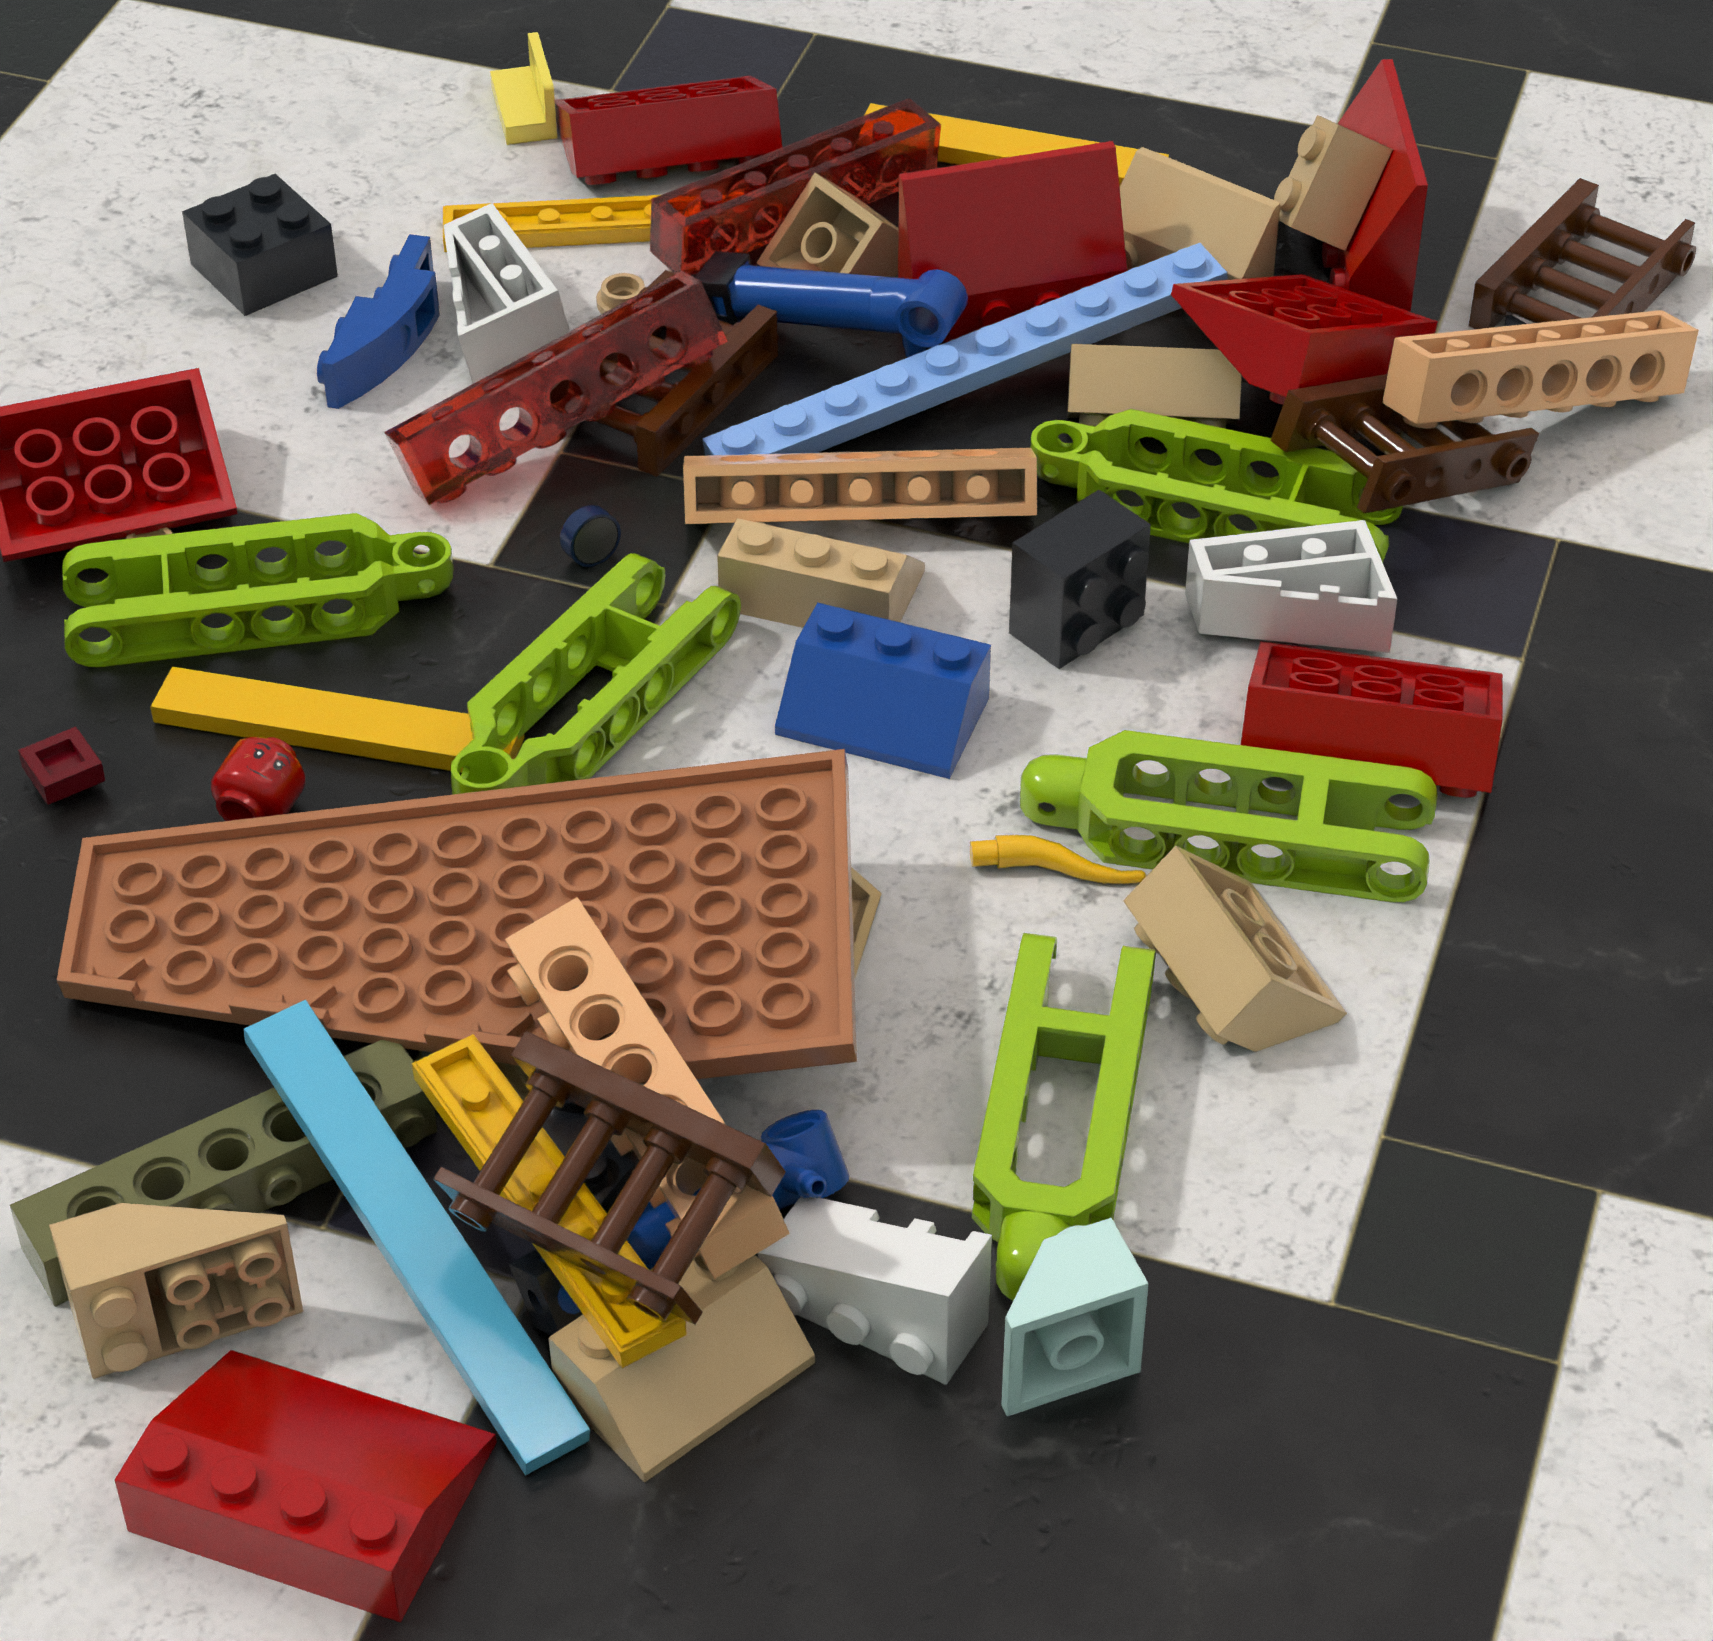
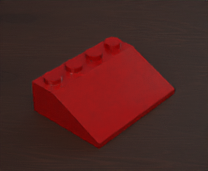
(668, 128)
(1014, 228)
(1387, 239)
(1297, 329)
(109, 465)
(1378, 713)
(303, 1482)

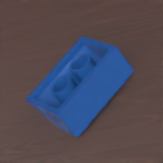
(884, 690)

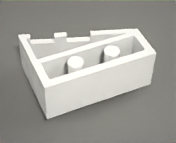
(498, 293)
(1294, 587)
(885, 1284)

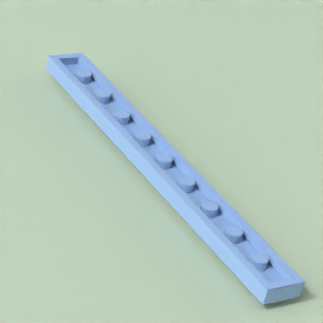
(970, 360)

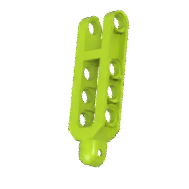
(1309, 491)
(162, 594)
(603, 631)
(1323, 851)
(1028, 1212)

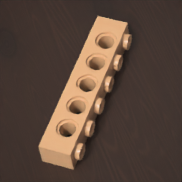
(1538, 367)
(860, 485)
(571, 951)

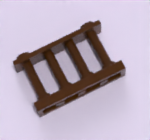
(1556, 240)
(699, 397)
(1353, 410)
(611, 1106)

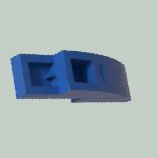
(383, 329)

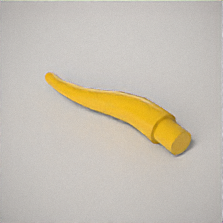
(1035, 851)

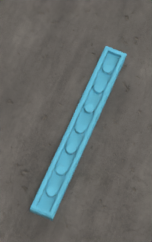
(417, 1238)

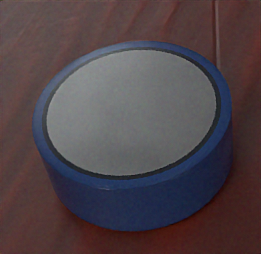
(590, 535)

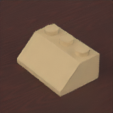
(1178, 206)
(1156, 380)
(788, 571)
(1229, 954)
(694, 1386)

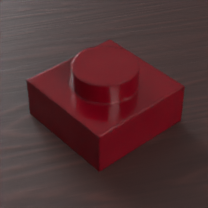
(61, 765)

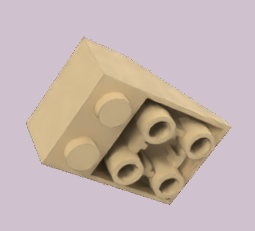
(171, 1279)

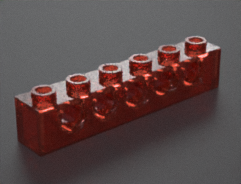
(749, 201)
(476, 411)

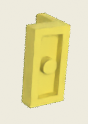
(526, 98)

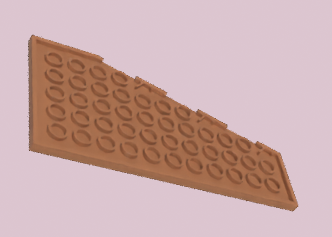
(395, 915)

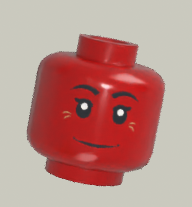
(257, 779)

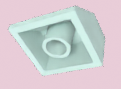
(1074, 1318)

